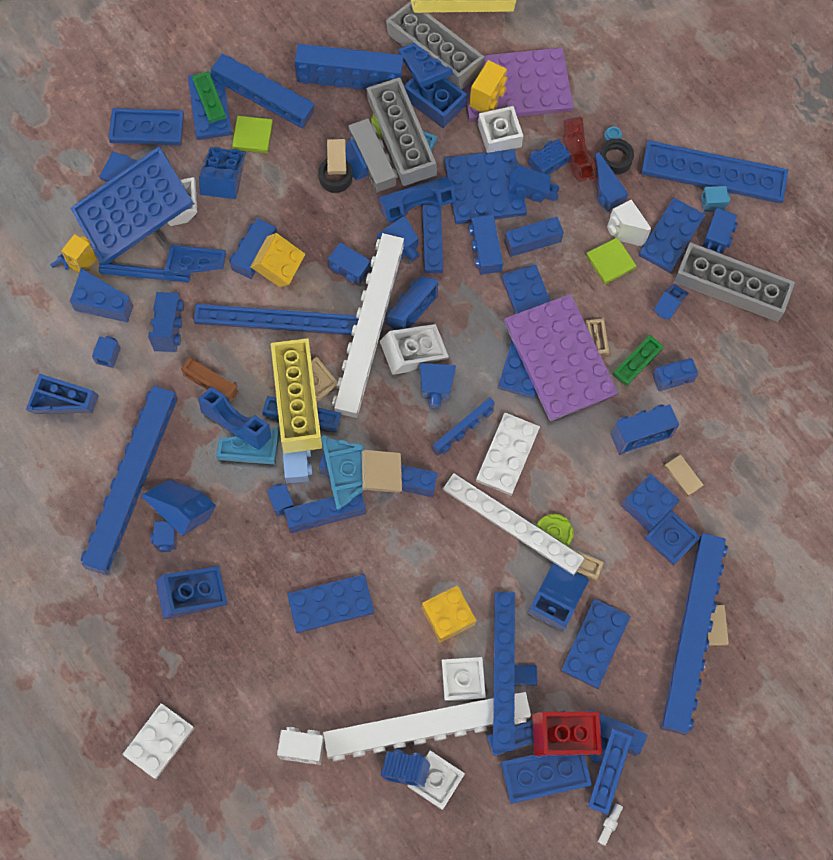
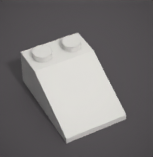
(413, 346)

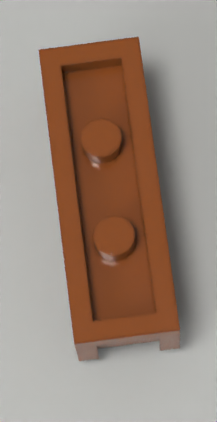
(207, 379)

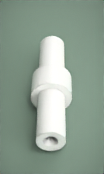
(610, 824)

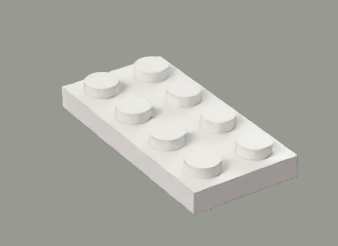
(507, 454)

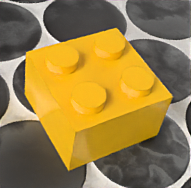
(488, 87)
(277, 260)
(448, 614)

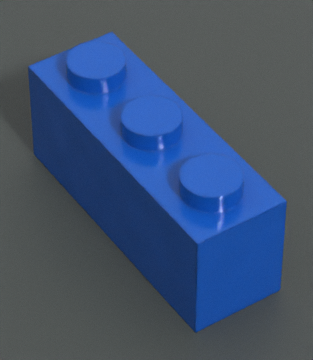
(533, 236)
(486, 244)
(250, 247)

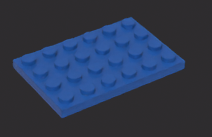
(132, 206)

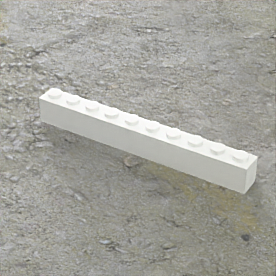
(369, 325)
(418, 728)

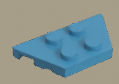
(344, 469)

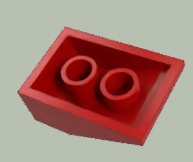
(566, 733)

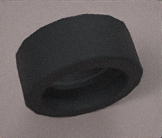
(625, 147)
(335, 187)

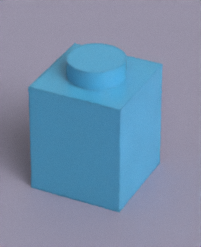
(715, 198)

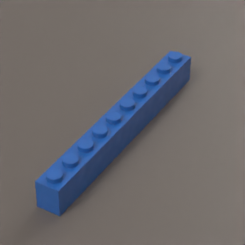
(129, 481)
(693, 635)

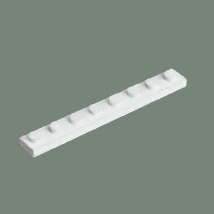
(514, 524)

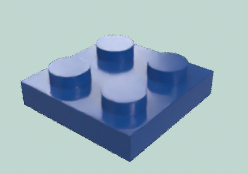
(672, 537)

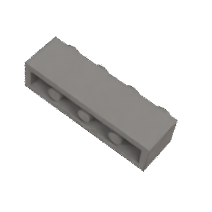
(371, 148)

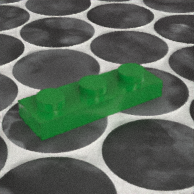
(209, 97)
(638, 360)

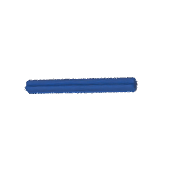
(141, 272)

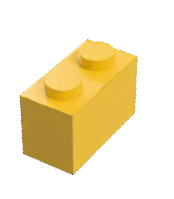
(79, 253)

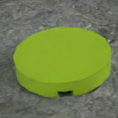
(557, 527)

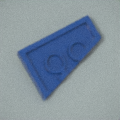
(422, 66)
(193, 260)

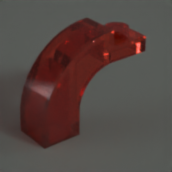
(580, 161)

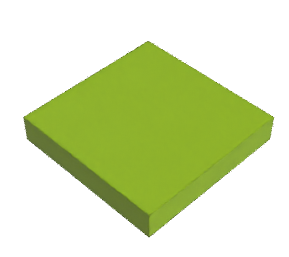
(252, 134)
(611, 260)

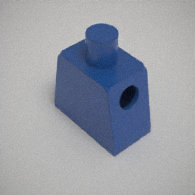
(403, 229)
(436, 382)

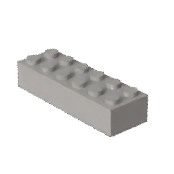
(438, 41)
(401, 131)
(734, 282)

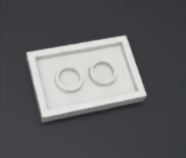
(158, 741)

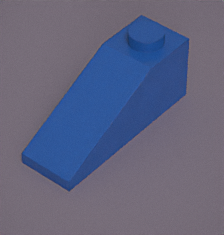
(609, 188)
(608, 723)

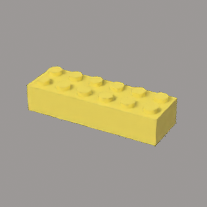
(425, 6)
(296, 396)

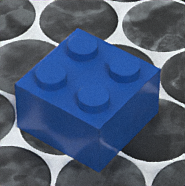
(650, 502)

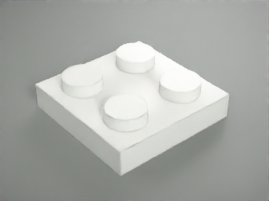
(463, 679)
(440, 781)

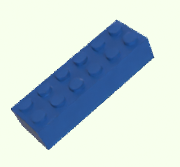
(345, 67)

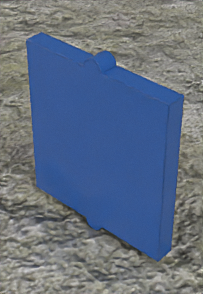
(115, 165)

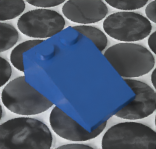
(180, 505)
(190, 591)

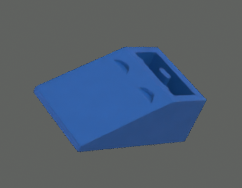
(221, 173)
(558, 597)

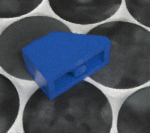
(670, 301)

